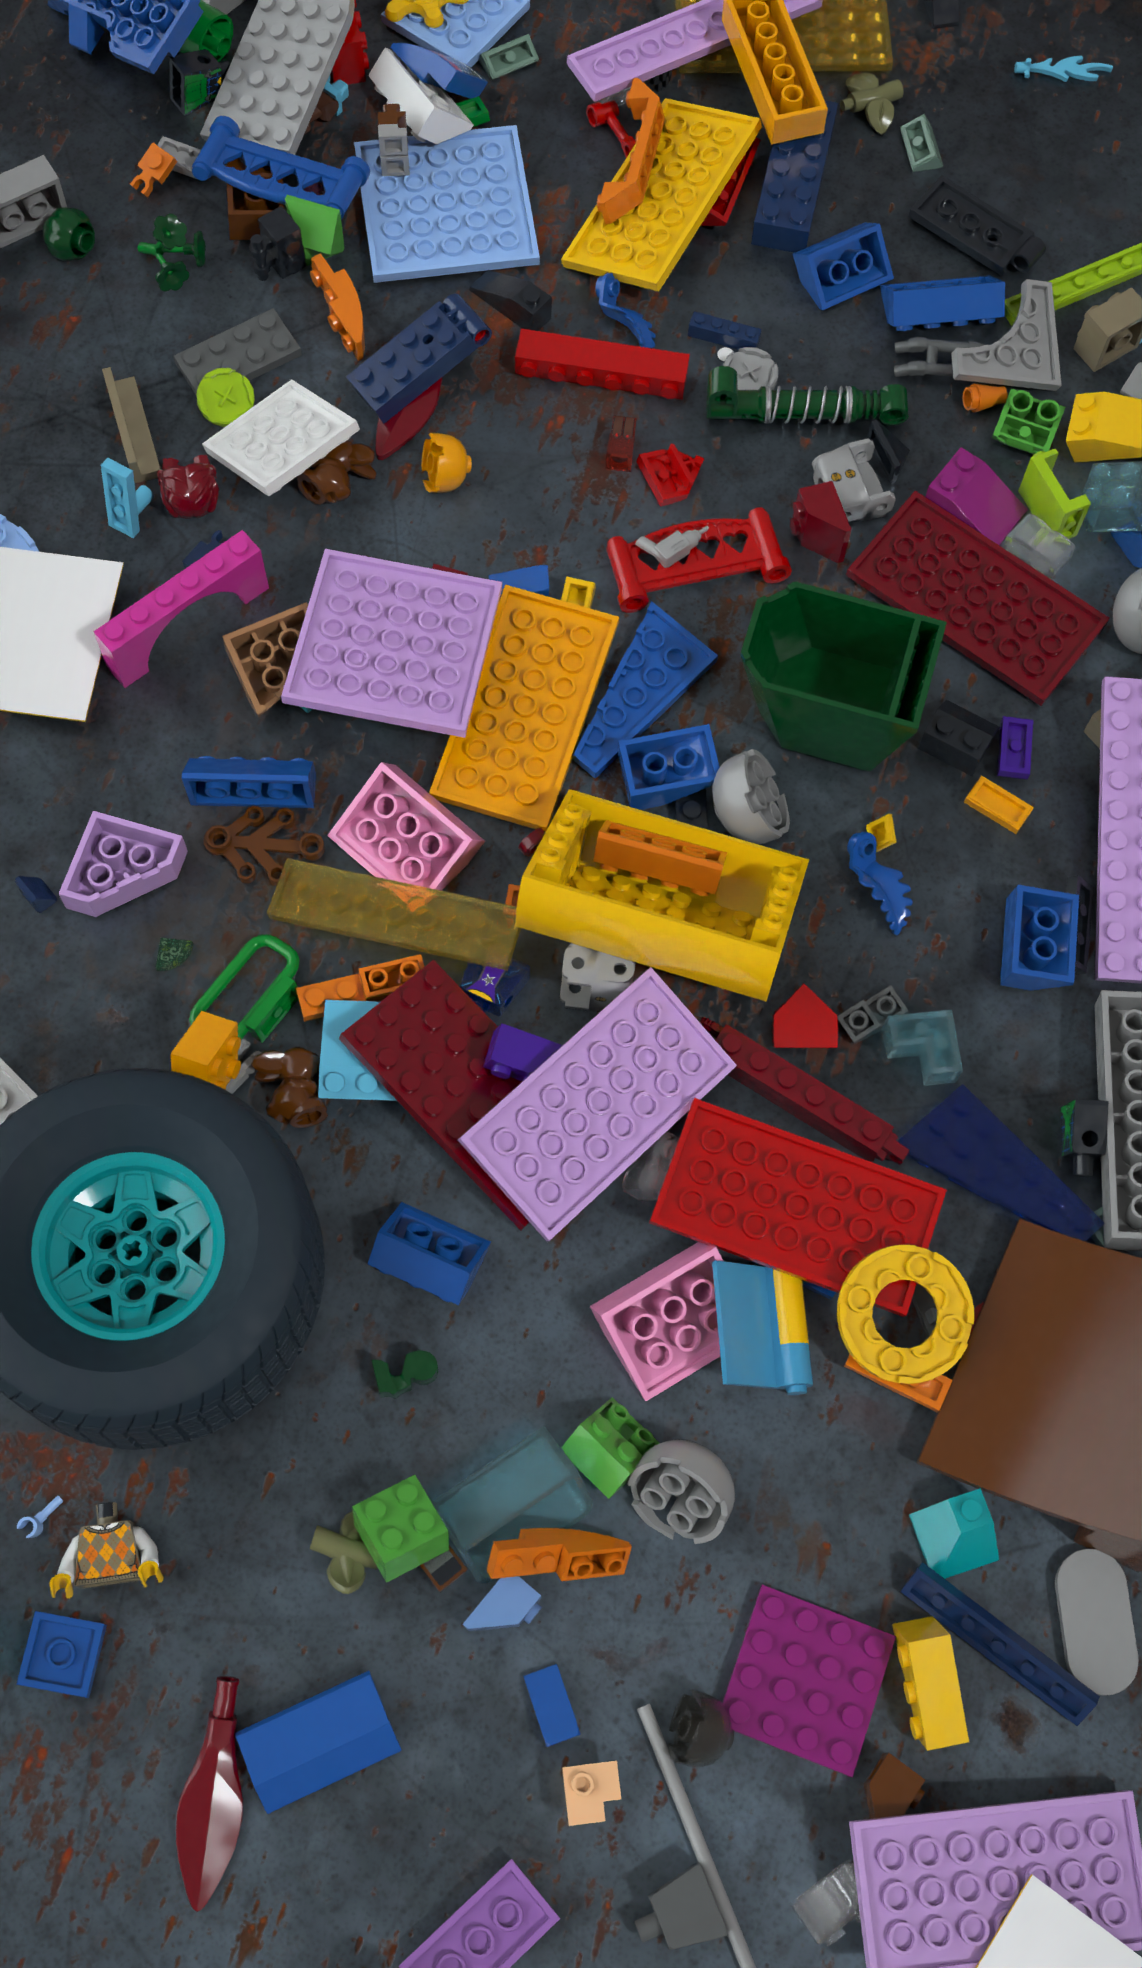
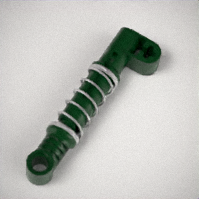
(765, 405)

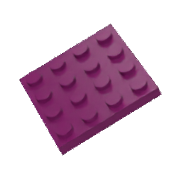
(807, 1680)

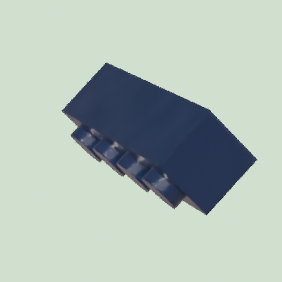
(723, 331)

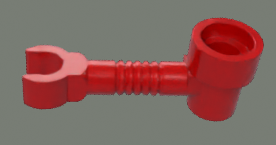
(607, 114)

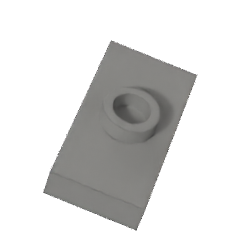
(182, 153)

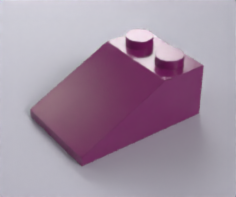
(976, 496)

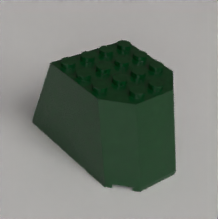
(839, 672)

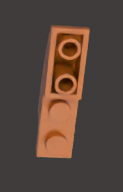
(343, 304)
(370, 984)
(559, 1550)

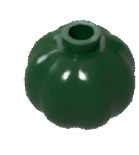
(67, 230)

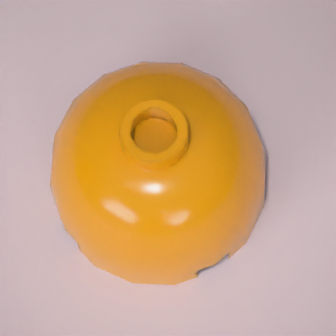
(445, 462)

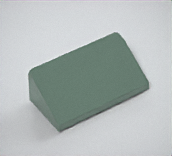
(508, 57)
(921, 144)

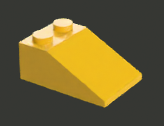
(1105, 427)

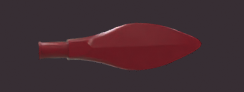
(407, 422)
(211, 1802)

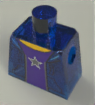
(493, 987)

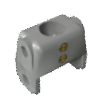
(854, 480)
(597, 973)

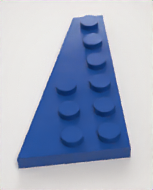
(649, 679)

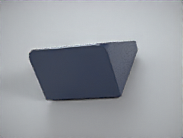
(36, 892)

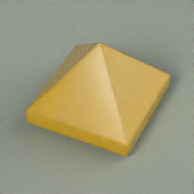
(883, 831)

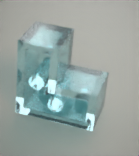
(931, 1038)

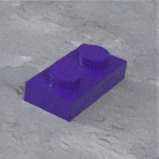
(1015, 747)

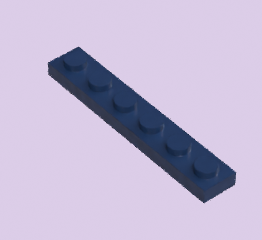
(1000, 1644)

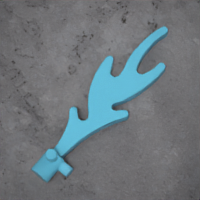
(1063, 69)

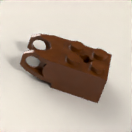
(246, 208)

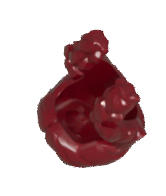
(190, 488)

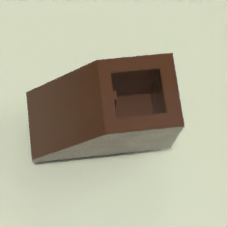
(892, 1788)

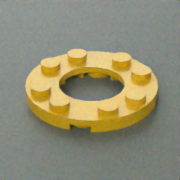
(951, 1300)

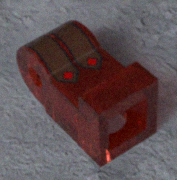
(621, 443)

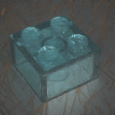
(1114, 497)

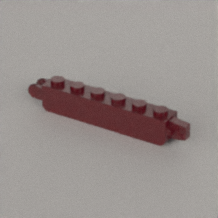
(807, 1097)

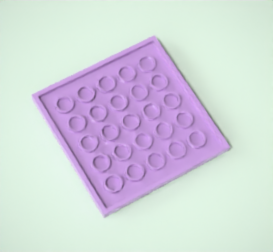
(393, 643)

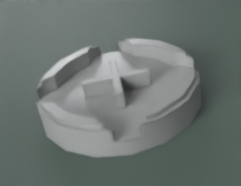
(753, 368)

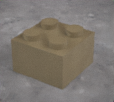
(1110, 330)

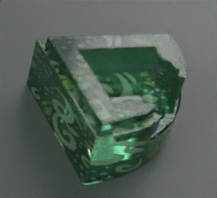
(172, 953)

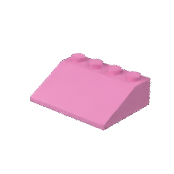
(404, 832)
(664, 1320)

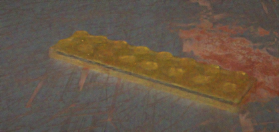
(396, 913)

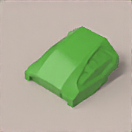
(1028, 422)

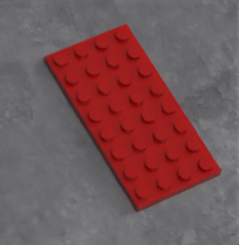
(791, 1201)

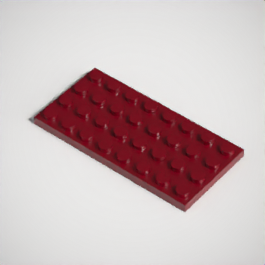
(992, 600)
(430, 1055)

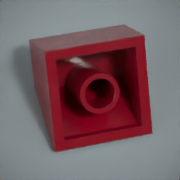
(821, 521)

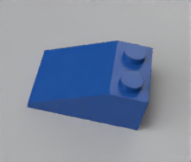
(667, 765)

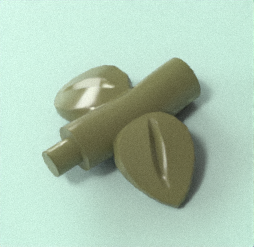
(872, 98)
(348, 1555)

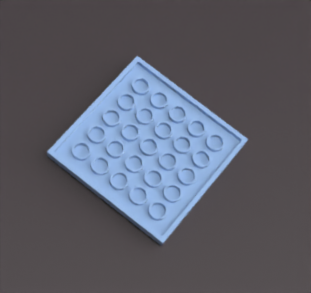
(455, 210)

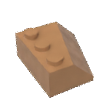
(264, 655)

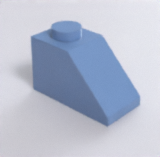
(505, 1606)

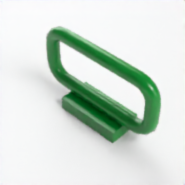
(274, 1001)

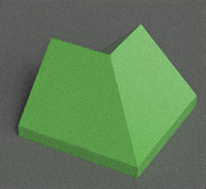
(319, 227)

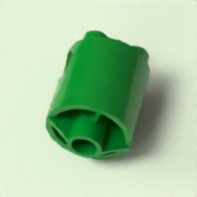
(211, 33)

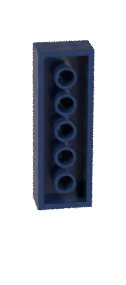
(792, 189)

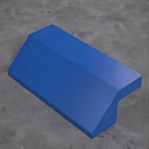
(317, 1742)

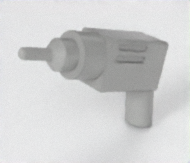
(673, 547)

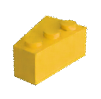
(931, 1683)

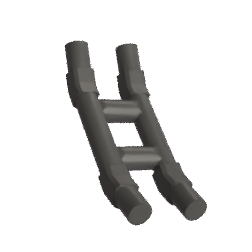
(931, 365)

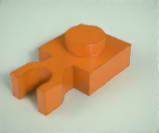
(155, 165)

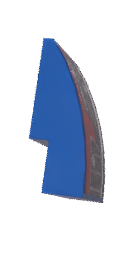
(441, 70)

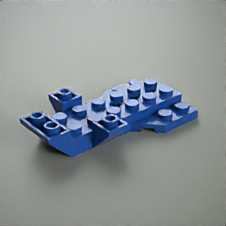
(139, 29)

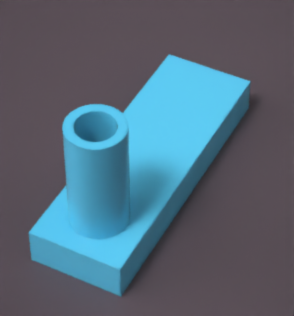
(121, 499)

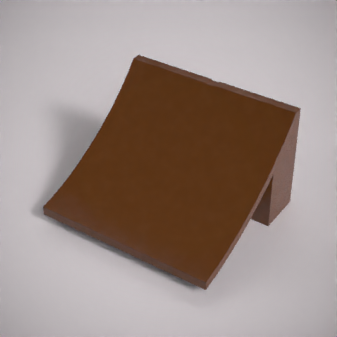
(1054, 1390)

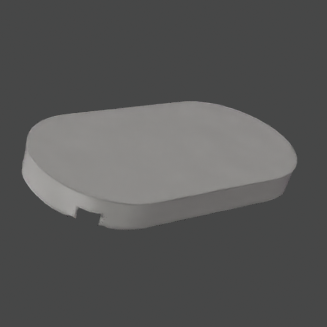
(1096, 1621)

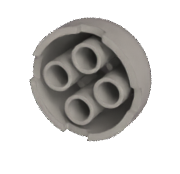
(1128, 612)
(746, 798)
(696, 1479)

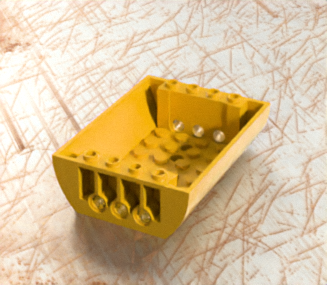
(713, 939)

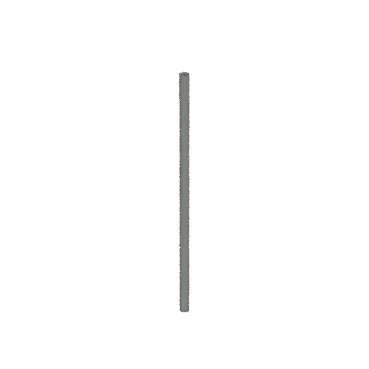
(695, 1836)

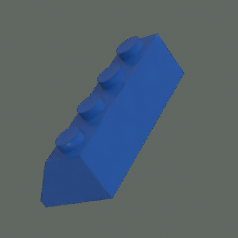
(944, 301)
(250, 782)

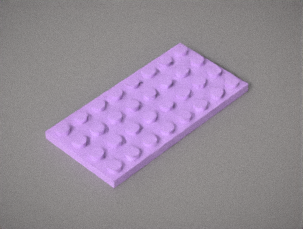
(597, 1104)
(947, 1878)

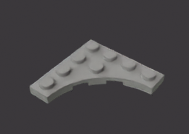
(1025, 354)

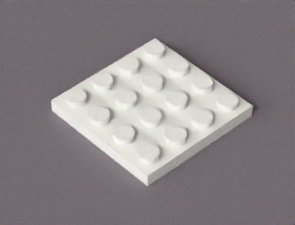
(280, 437)

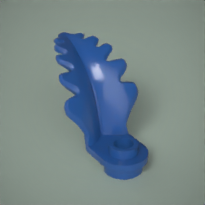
(607, 291)
(881, 879)

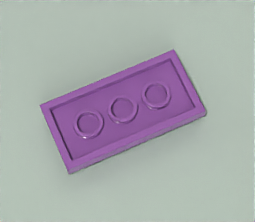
(489, 1927)

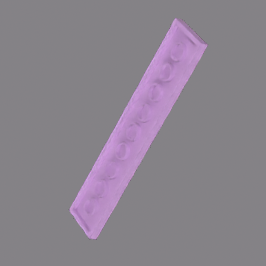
(659, 46)
(1120, 833)

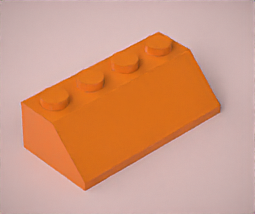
(659, 857)

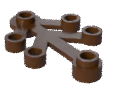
(260, 842)

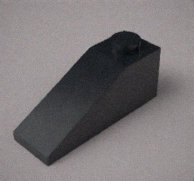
(515, 299)

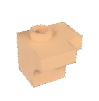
(588, 1788)

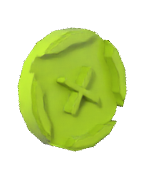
(224, 396)

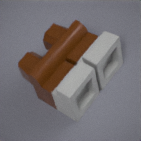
(393, 141)

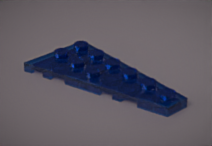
(988, 1159)

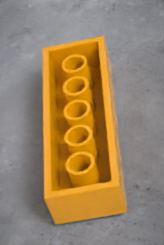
(775, 68)

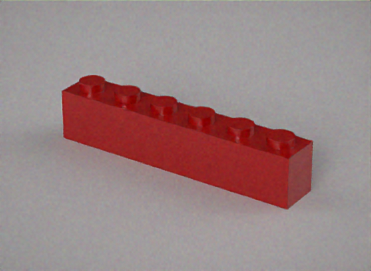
(601, 364)

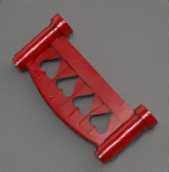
(759, 553)

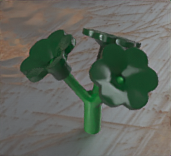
(171, 239)

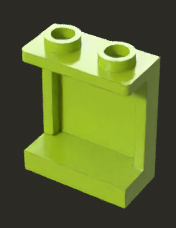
(1047, 498)

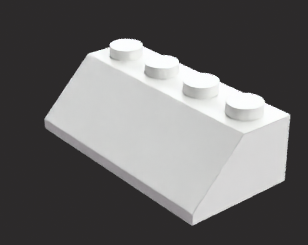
(427, 107)

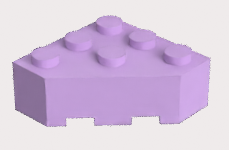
(119, 863)

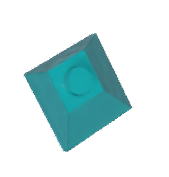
(956, 1534)

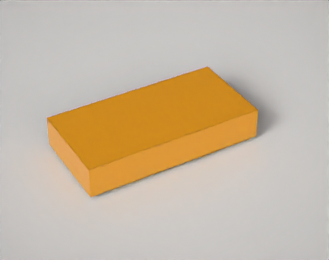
(998, 804)

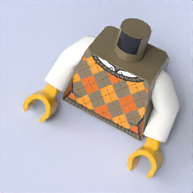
(107, 1554)

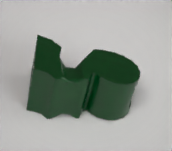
(418, 1368)

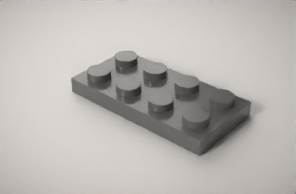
(247, 348)

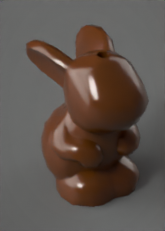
(330, 479)
(297, 1096)

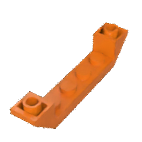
(621, 197)

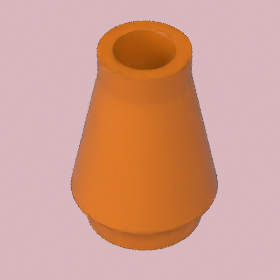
(981, 397)

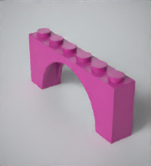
(130, 635)

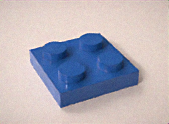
(61, 1654)

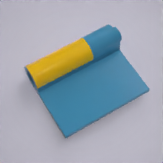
(762, 1328)

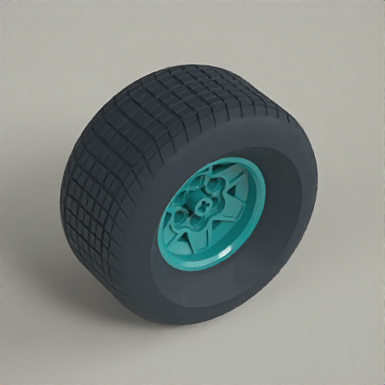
(237, 1314)

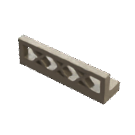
(132, 427)

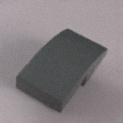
(869, 1016)

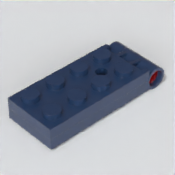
(419, 356)

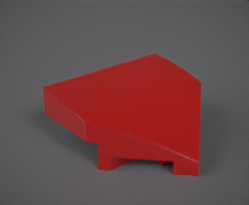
(669, 473)
(804, 1022)

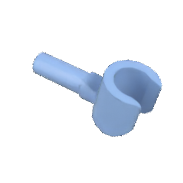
(39, 1518)

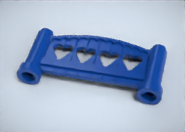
(225, 146)

